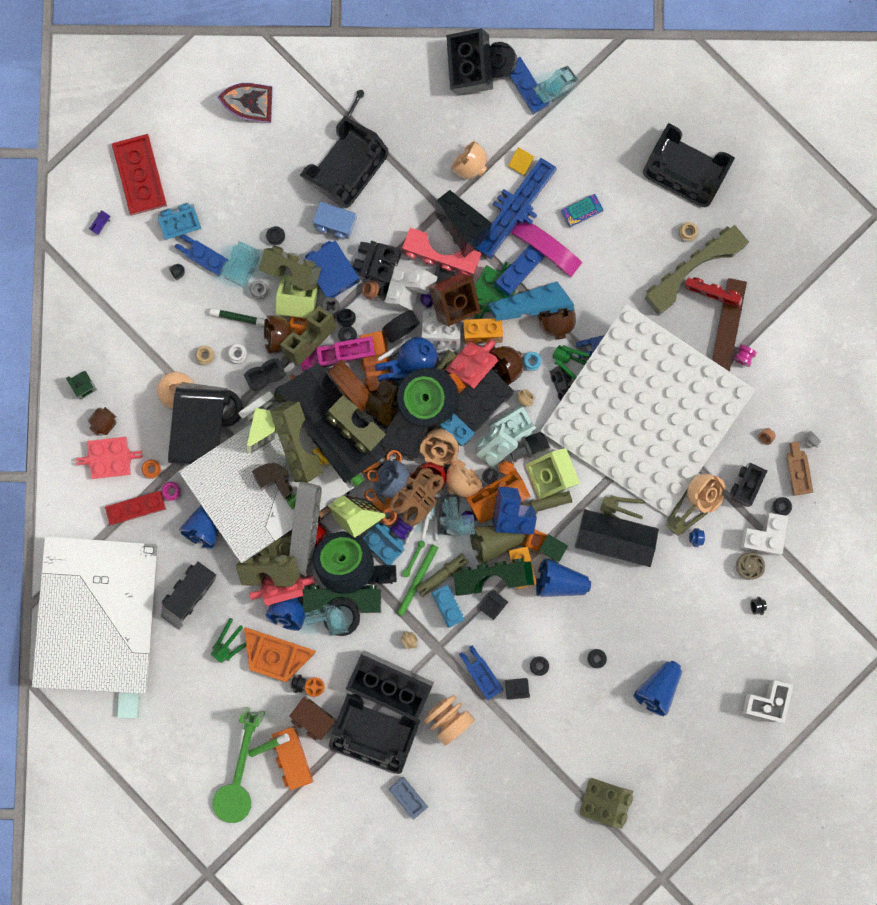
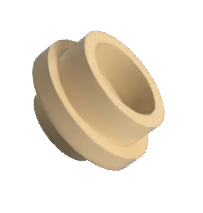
(691, 226)
(200, 351)
(525, 398)
(409, 640)

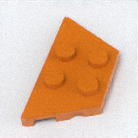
(274, 655)

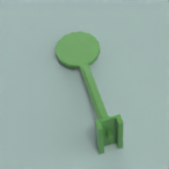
(232, 801)

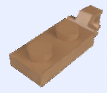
(799, 470)

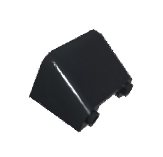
(348, 164)
(686, 168)
(196, 421)
(372, 735)

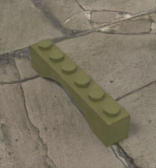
(725, 246)

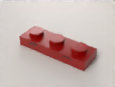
(714, 291)
(135, 508)

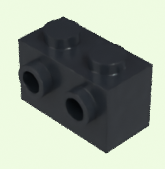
(749, 484)

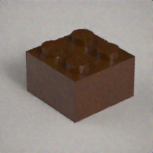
(455, 299)
(312, 718)

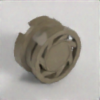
(750, 566)

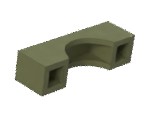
(288, 422)

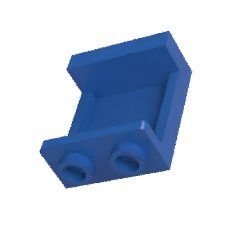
(336, 271)

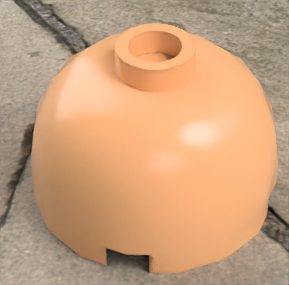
(471, 162)
(167, 387)
(439, 447)
(461, 480)
(706, 492)

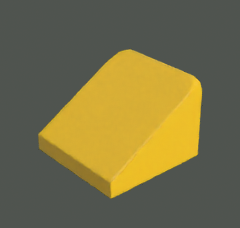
(521, 161)

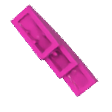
(345, 350)

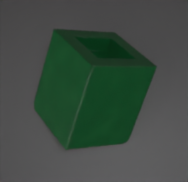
(81, 385)
(553, 548)

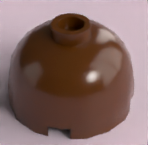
(557, 323)
(276, 331)
(509, 363)

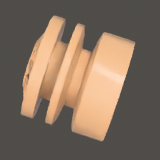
(449, 720)

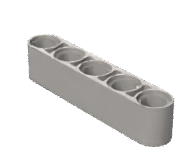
(305, 526)

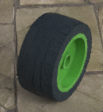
(442, 397)
(343, 562)

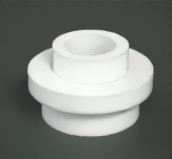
(237, 347)

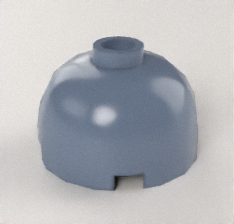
(391, 478)

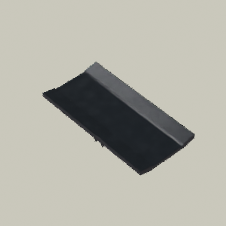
(316, 396)

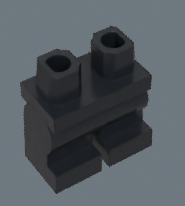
(378, 262)

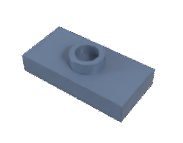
(408, 797)

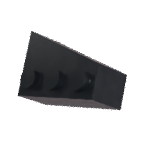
(462, 222)
(187, 594)

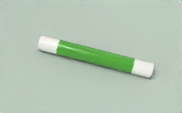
(268, 745)

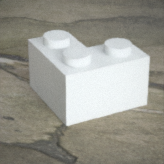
(405, 286)
(769, 540)
(774, 705)

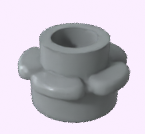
(255, 286)
(811, 439)

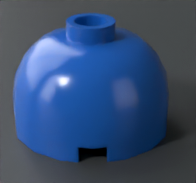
(417, 354)
(288, 613)

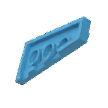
(544, 298)

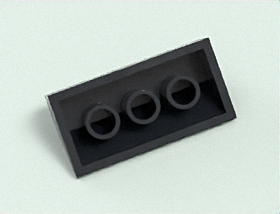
(617, 538)
(389, 685)

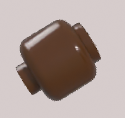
(102, 421)

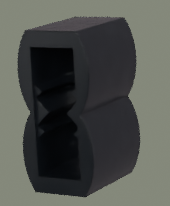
(269, 372)

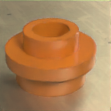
(147, 464)
(506, 467)

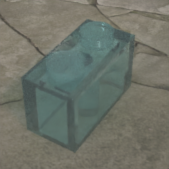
(241, 264)

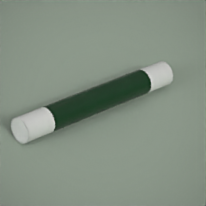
(237, 317)

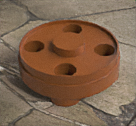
(350, 384)

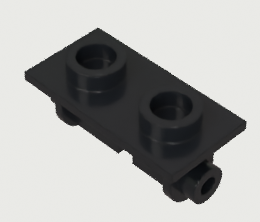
(560, 380)
(383, 574)

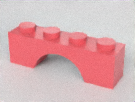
(418, 246)

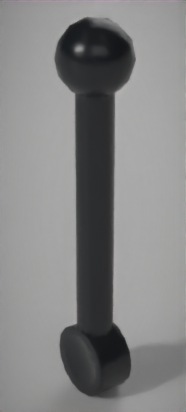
(360, 94)

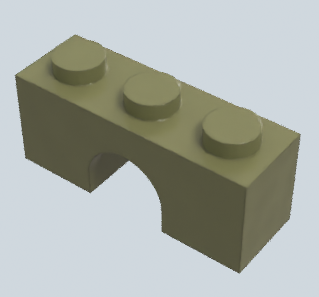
(304, 272)
(319, 327)
(341, 415)
(280, 568)

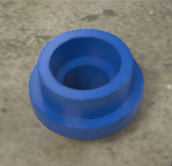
(697, 537)

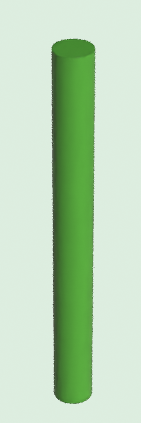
(417, 580)

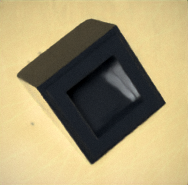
(537, 443)

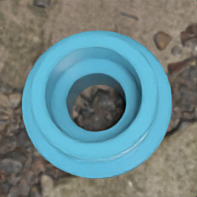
(536, 357)

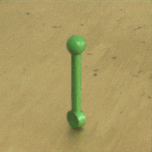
(406, 573)

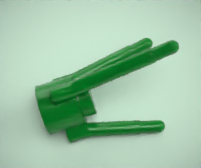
(564, 354)
(221, 650)

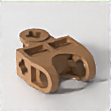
(413, 499)

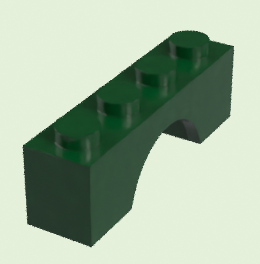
(472, 581)
(367, 599)

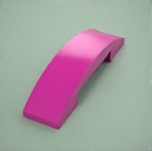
(548, 247)

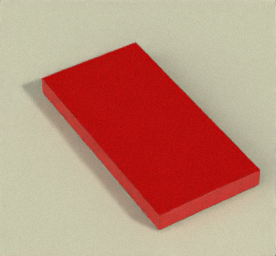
(139, 174)

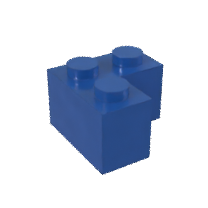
(510, 515)

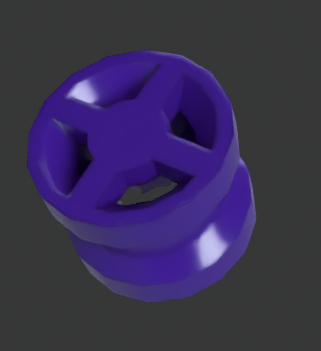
(401, 528)

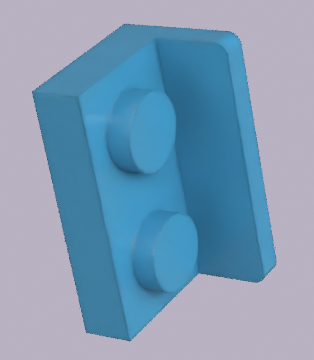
(179, 221)
(459, 429)
(384, 544)

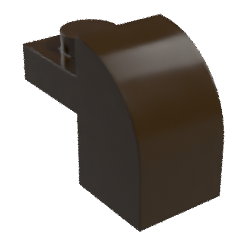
(380, 403)
(273, 474)

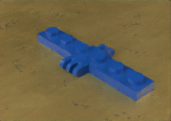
(516, 207)

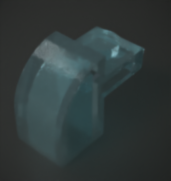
(556, 85)
(453, 523)
(334, 617)

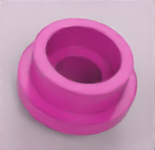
(166, 487)

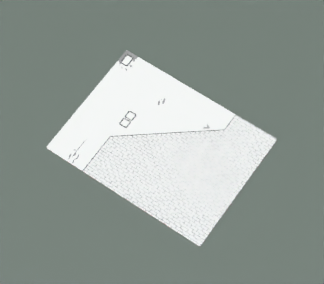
(237, 505)
(94, 615)

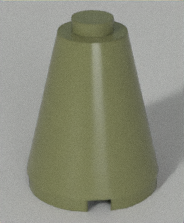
(493, 544)

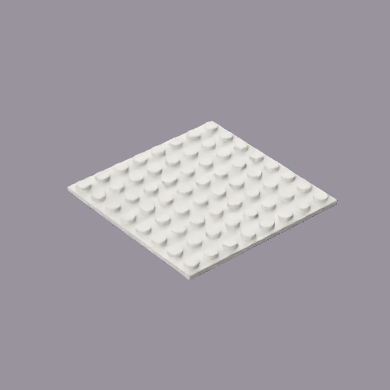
(647, 410)

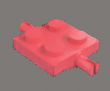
(473, 363)
(109, 457)
(274, 594)

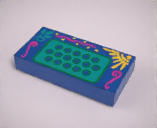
(582, 210)

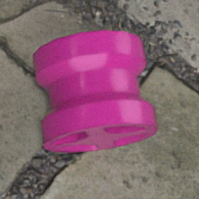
(745, 355)

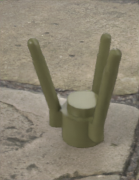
(610, 506)
(677, 524)

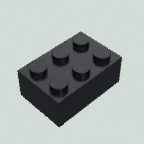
(469, 62)
(483, 401)

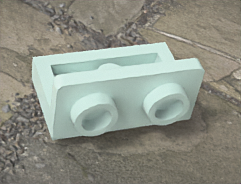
(516, 423)
(495, 446)

